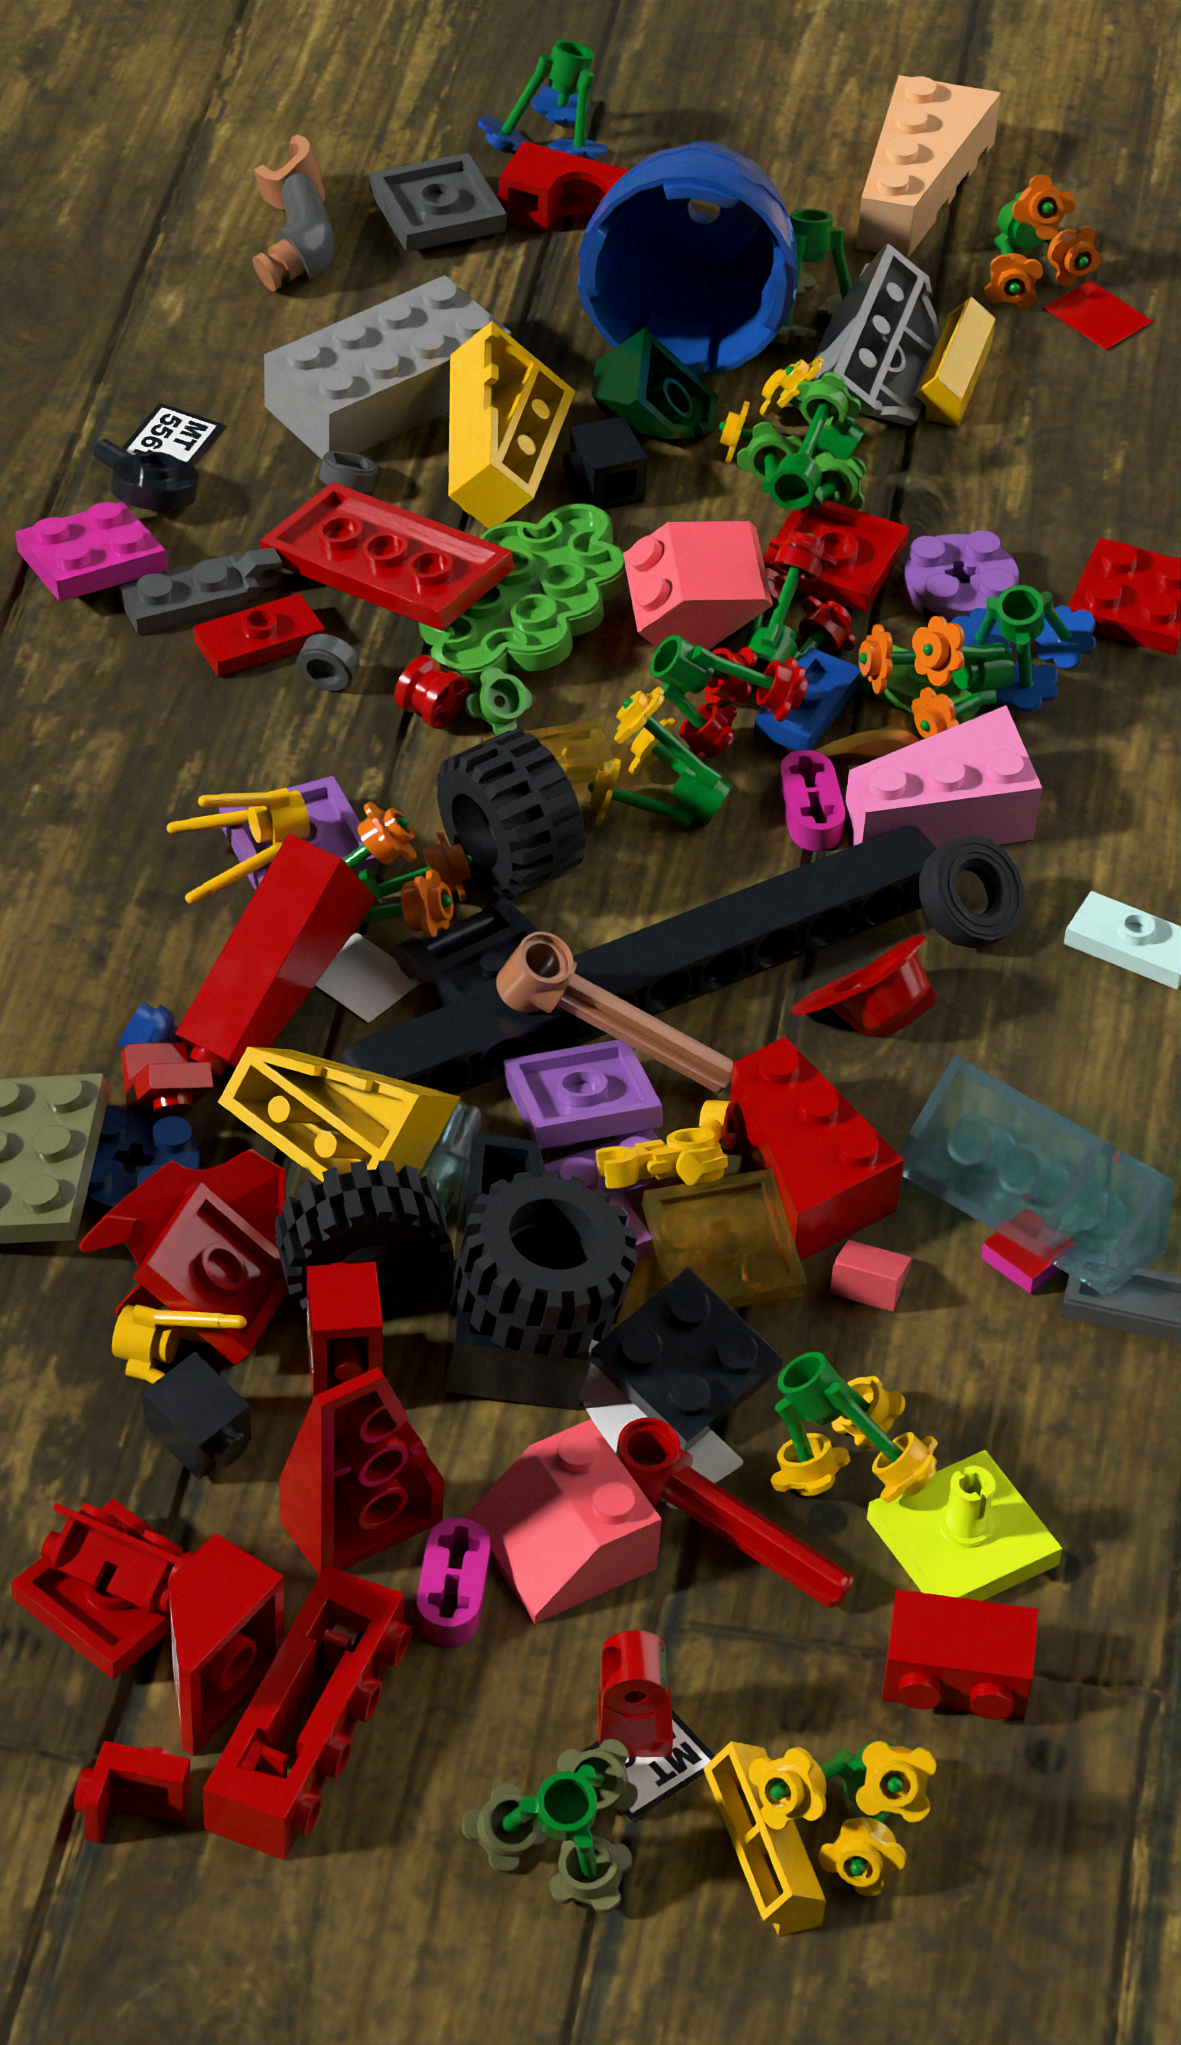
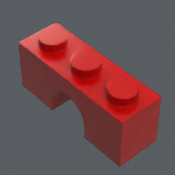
(551, 184)

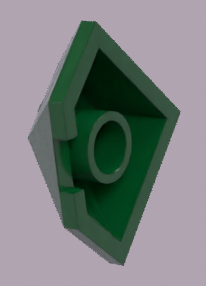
(653, 390)

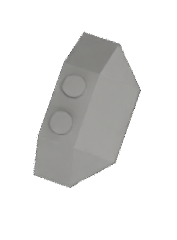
(883, 337)

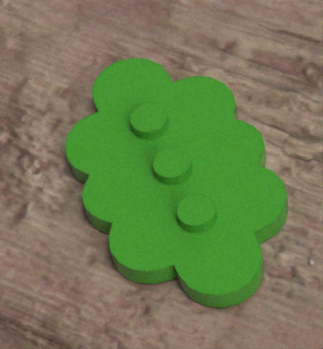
(552, 594)

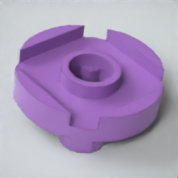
(939, 561)

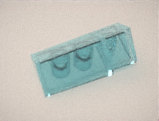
(1038, 1178)

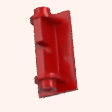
(93, 1542)

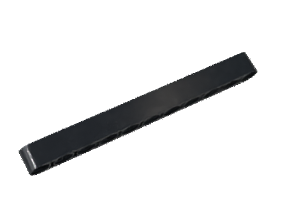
(664, 963)

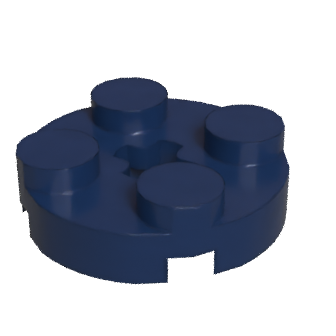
(138, 1137)

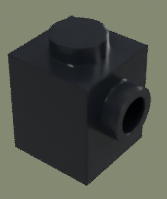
(606, 463)
(197, 1416)

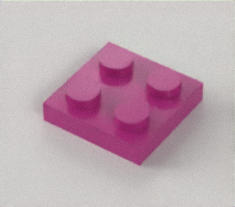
(90, 550)

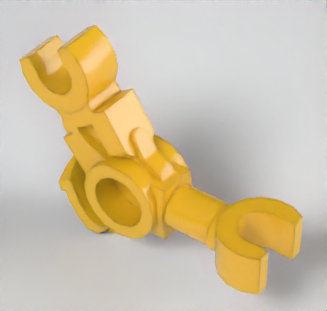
(689, 1153)

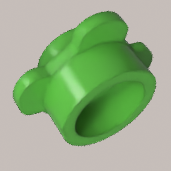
(510, 689)

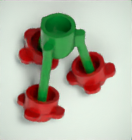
(823, 627)
(724, 678)

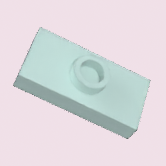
(1127, 938)

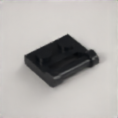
(473, 967)

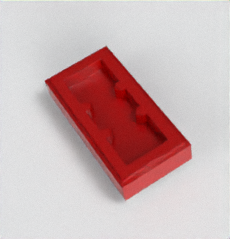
(257, 634)

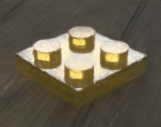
(729, 1236)

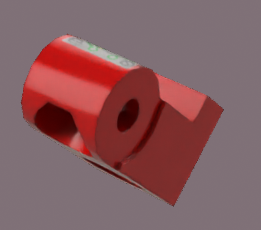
(635, 1694)

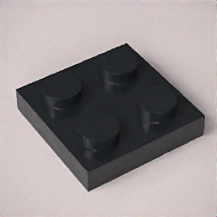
(686, 1358)

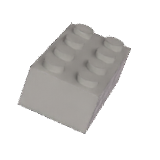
(373, 370)

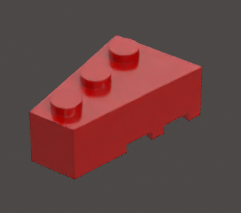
(822, 1152)

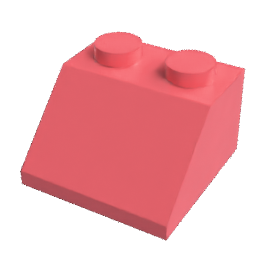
(697, 581)
(568, 1523)

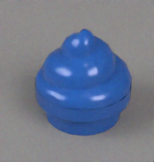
(150, 1026)

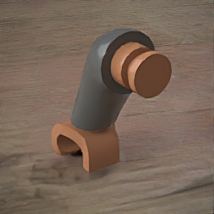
(307, 240)

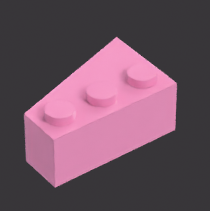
(949, 786)

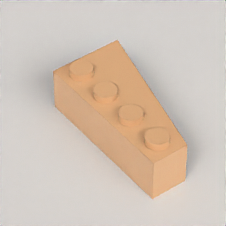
(921, 157)

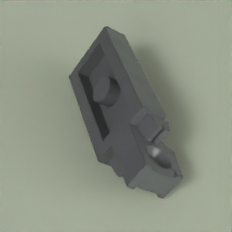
(199, 590)

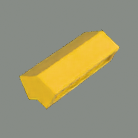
(956, 363)
(802, 1899)

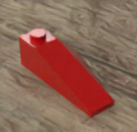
(357, 1476)

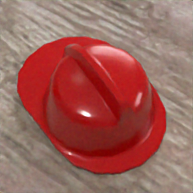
(880, 995)

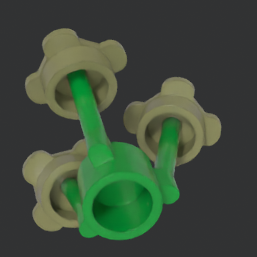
(564, 1811)

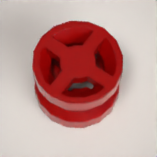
(431, 692)

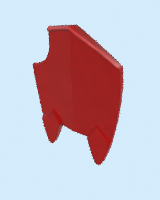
(245, 1183)

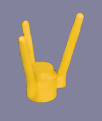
(270, 820)
(154, 1335)

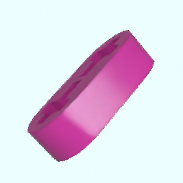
(822, 799)
(440, 1580)

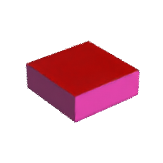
(1017, 1262)

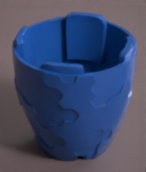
(695, 281)

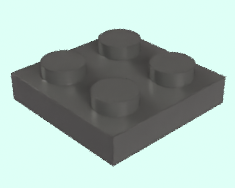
(437, 202)

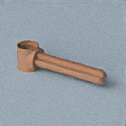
(563, 988)

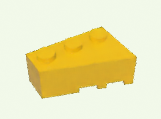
(500, 424)
(335, 1112)

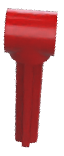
(723, 1513)

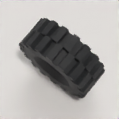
(363, 1220)

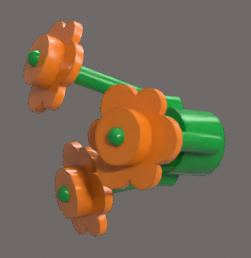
(940, 656)

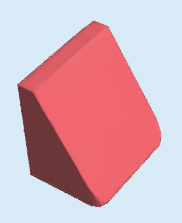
(869, 1275)

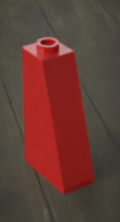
(275, 953)

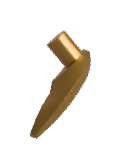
(873, 743)

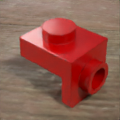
(162, 1078)
(133, 1781)

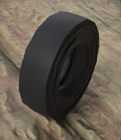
(942, 900)

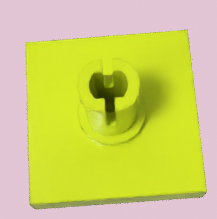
(966, 1532)

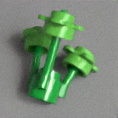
(787, 463)

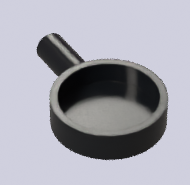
(148, 478)

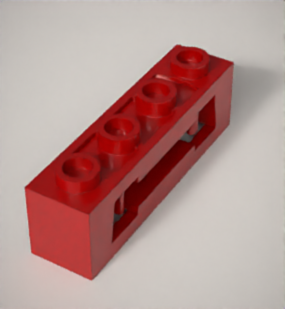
(249, 1787)

